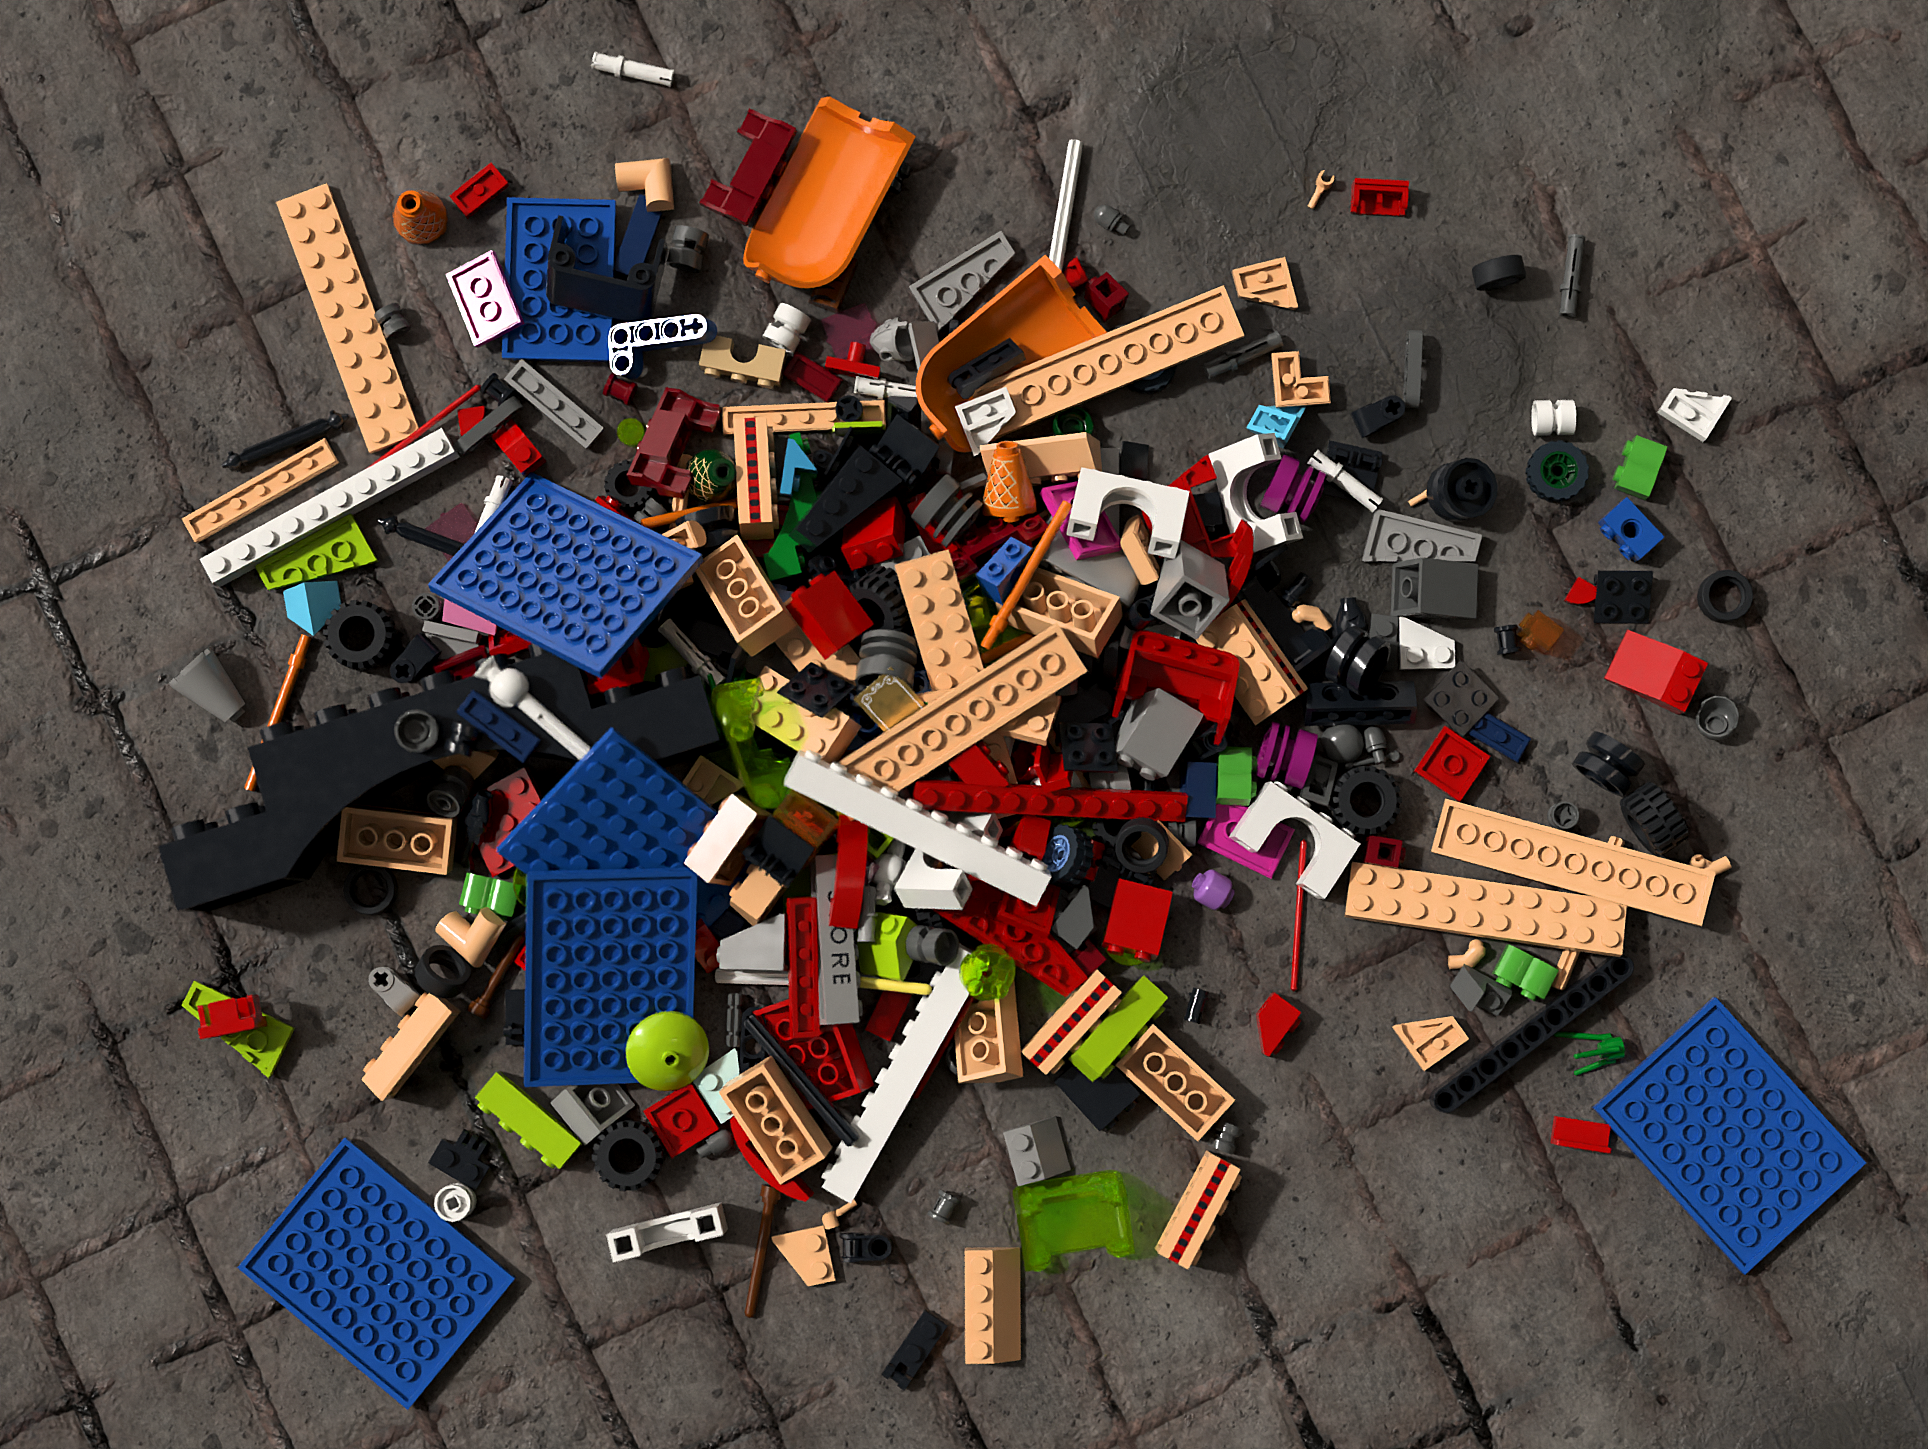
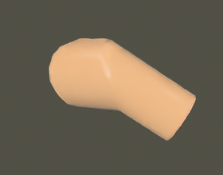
(1311, 614)
(1718, 866)
(1470, 958)

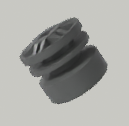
(947, 510)
(884, 650)

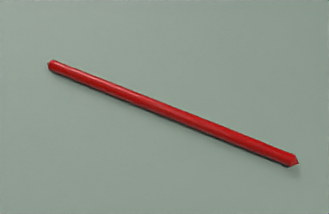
(430, 423)
(1298, 918)
(944, 1044)

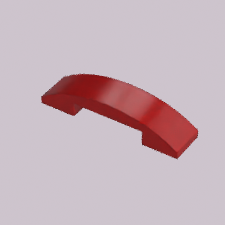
(1243, 544)
(849, 874)
(794, 1187)

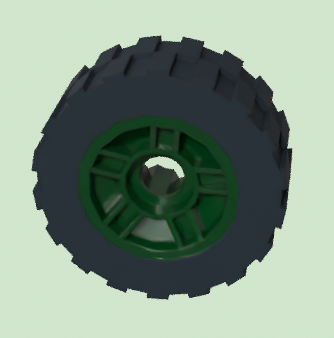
(1558, 456)

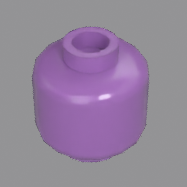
(1213, 889)

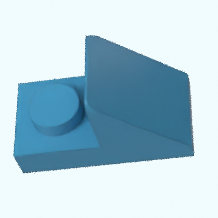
(794, 461)

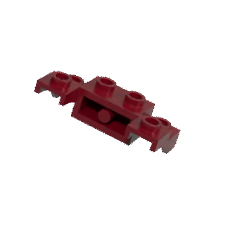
(757, 170)
(666, 439)
(981, 544)

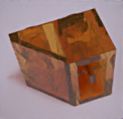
(806, 820)

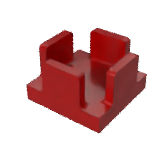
(626, 671)
(230, 1016)

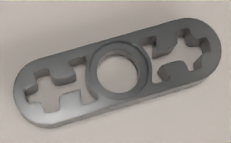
(1412, 368)
(488, 426)

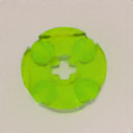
(995, 985)

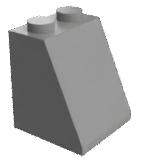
(1190, 590)
(1155, 733)
(757, 947)

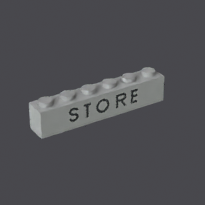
(836, 951)

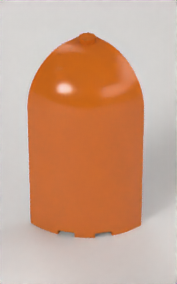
(825, 196)
(1032, 311)

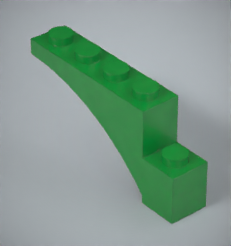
(782, 559)

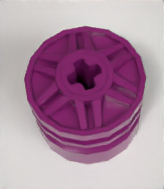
(1293, 489)
(1286, 755)

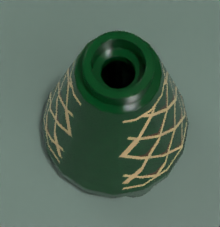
(706, 483)

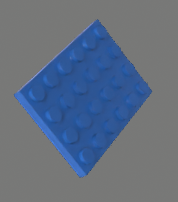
(548, 330)

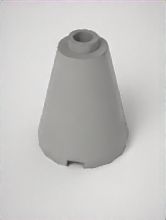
(210, 687)

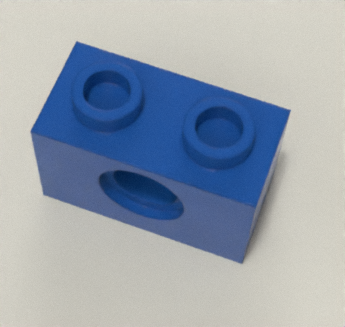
(1645, 535)
(1003, 570)

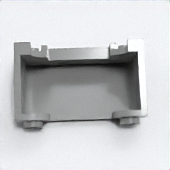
(1104, 572)

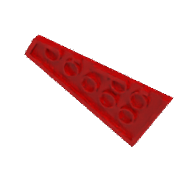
(1037, 956)

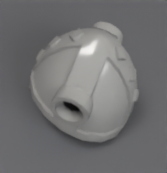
(893, 341)

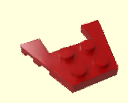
(1193, 529)

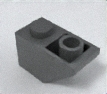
(1076, 919)

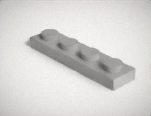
(554, 404)

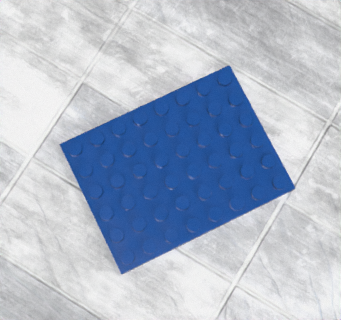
(566, 574)
(618, 814)
(598, 963)
(1729, 1135)
(376, 1273)

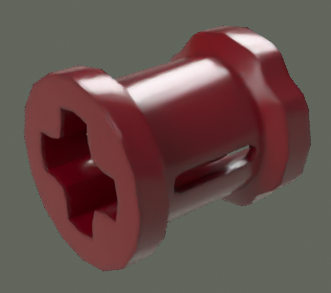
(620, 389)

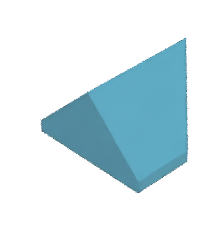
(1276, 420)
(312, 604)

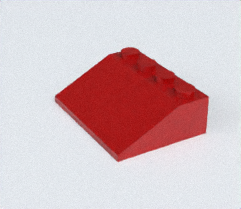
(830, 1059)

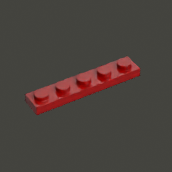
(803, 967)

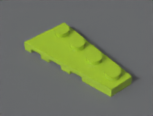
(324, 553)
(258, 1046)

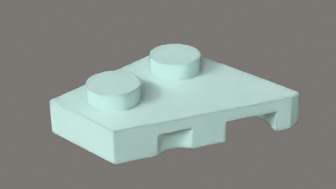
(713, 1080)

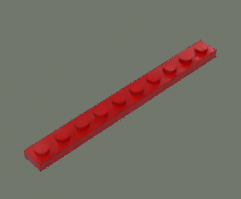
(1062, 802)

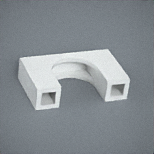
(1233, 470)
(1161, 503)
(1332, 846)
(942, 888)
(651, 1234)

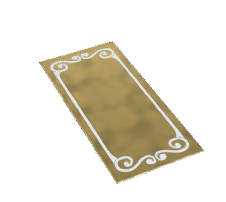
(889, 701)

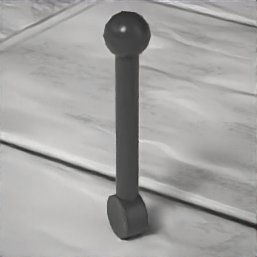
(1392, 756)

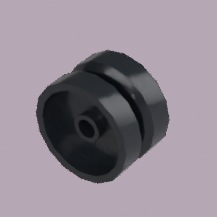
(1462, 489)
(715, 524)
(1358, 660)
(1106, 664)
(1608, 763)

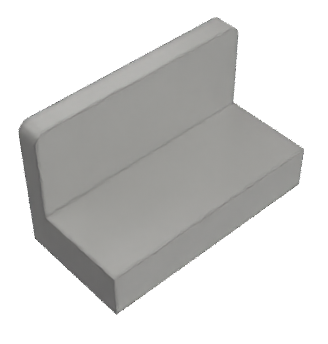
(923, 339)
(451, 639)

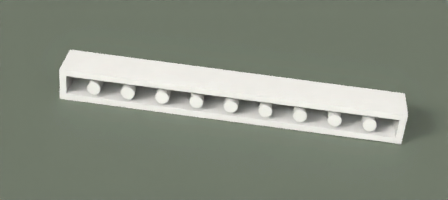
(328, 507)
(918, 827)
(898, 1081)

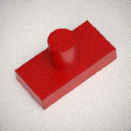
(854, 364)

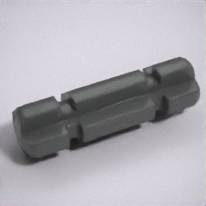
(734, 1019)

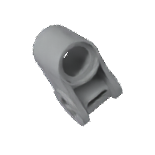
(397, 993)

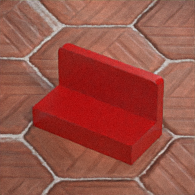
(1051, 770)
(1580, 1134)

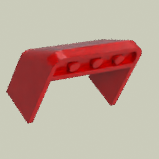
(1182, 670)

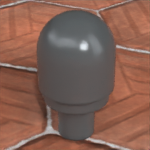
(1110, 219)
(1375, 744)
(716, 1143)

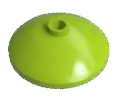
(663, 1036)

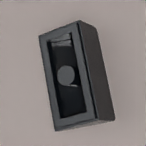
(907, 408)
(1134, 460)

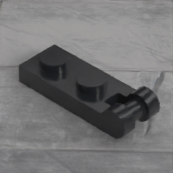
(985, 368)
(915, 1348)

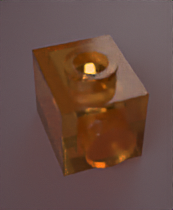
(1539, 631)

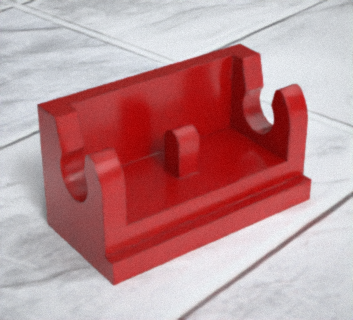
(1379, 197)

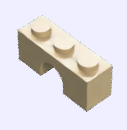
(764, 368)

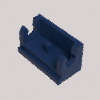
(1199, 783)

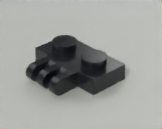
(461, 1160)

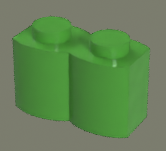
(1639, 467)
(1234, 776)
(491, 893)
(1525, 972)

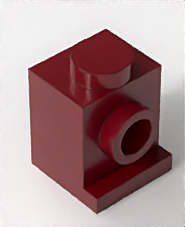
(1106, 295)
(1373, 844)
(1088, 959)

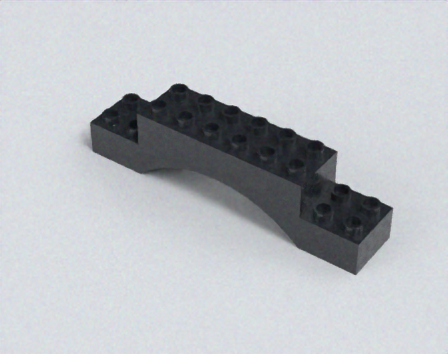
(357, 759)

